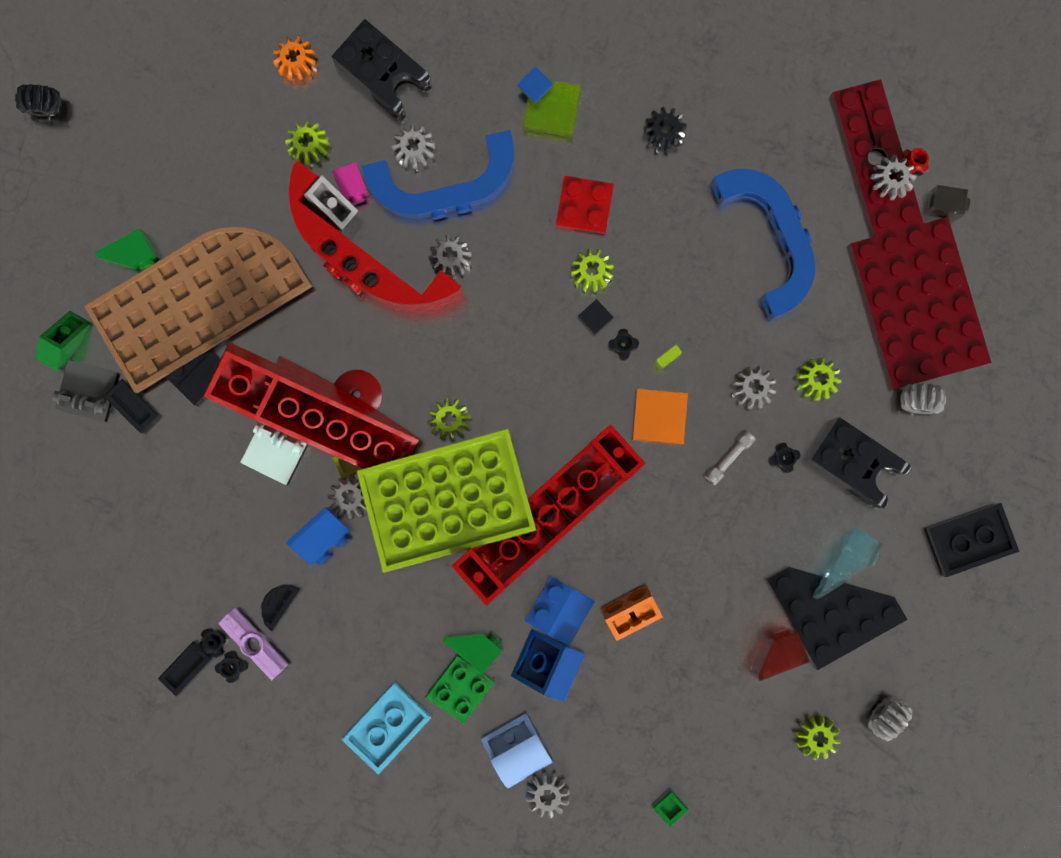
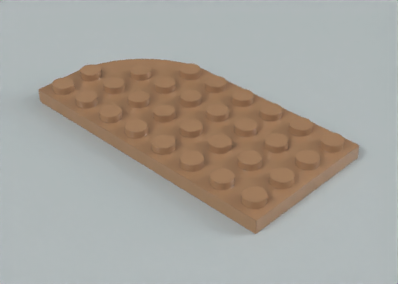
(194, 301)

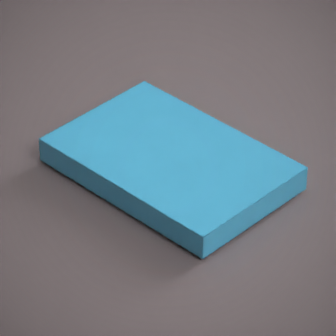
(386, 727)

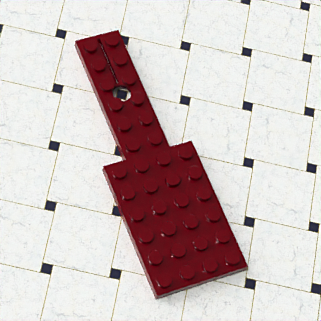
(908, 267)

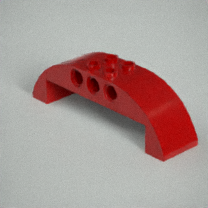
(389, 288)
(555, 511)

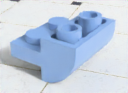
(516, 751)

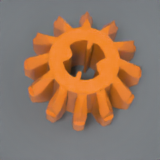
(304, 58)

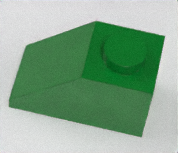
(130, 252)
(61, 340)
(476, 648)

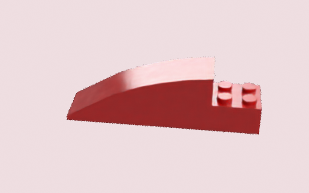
(307, 408)

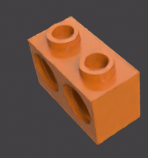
(631, 612)

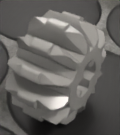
(403, 148)
(893, 168)
(458, 250)
(761, 382)
(923, 398)
(341, 499)
(890, 718)
(538, 791)

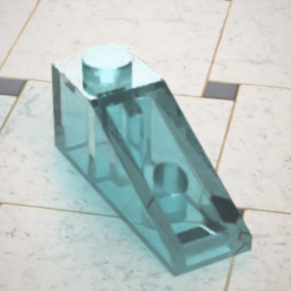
(853, 556)

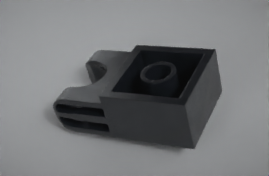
(384, 71)
(861, 466)

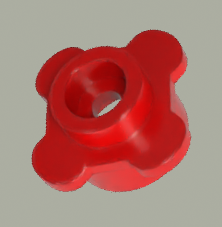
(919, 156)

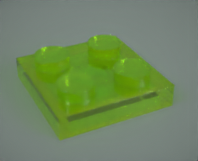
(554, 111)

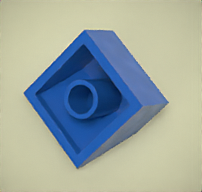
(320, 536)
(559, 610)
(547, 665)

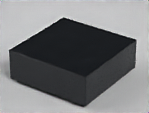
(595, 317)

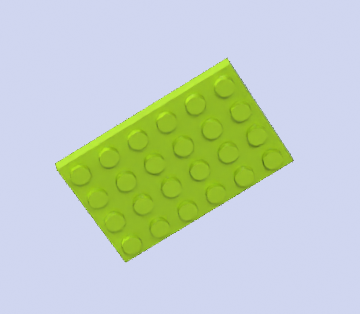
(446, 500)

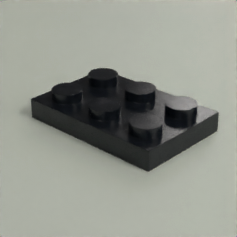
(972, 540)

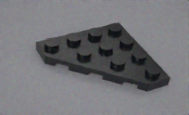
(835, 621)

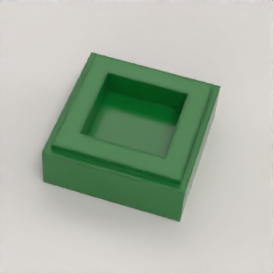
(670, 807)

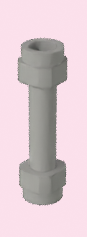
(744, 440)

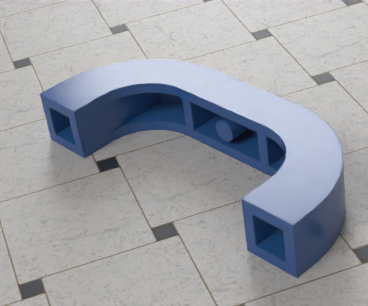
(447, 199)
(787, 224)

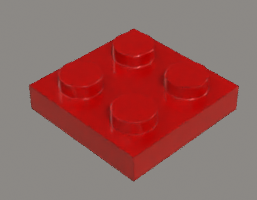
(584, 205)

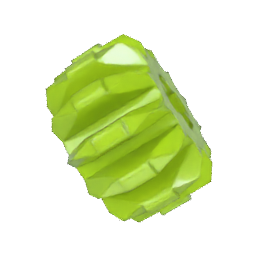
(300, 137)
(582, 267)
(816, 387)
(442, 414)
(825, 729)

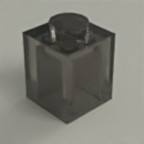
(948, 202)

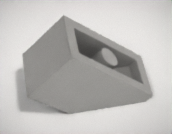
(329, 203)

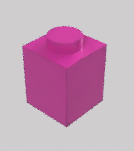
(351, 183)

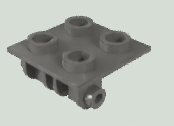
(84, 390)

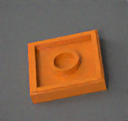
(660, 416)

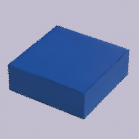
(535, 85)

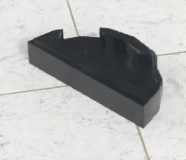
(277, 603)

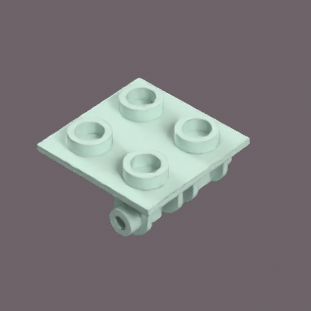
(273, 453)

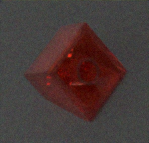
(779, 653)

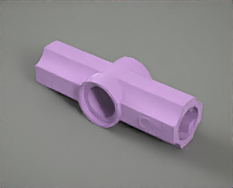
(241, 631)

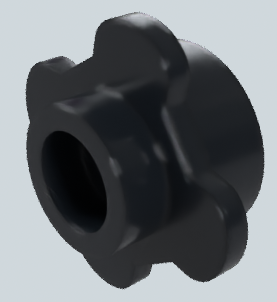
(623, 336)
(787, 465)
(213, 636)
(222, 667)

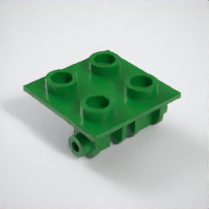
(459, 689)

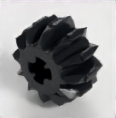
(37, 100)
(674, 132)

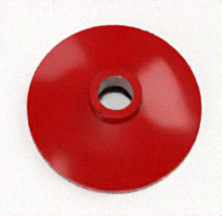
(364, 382)

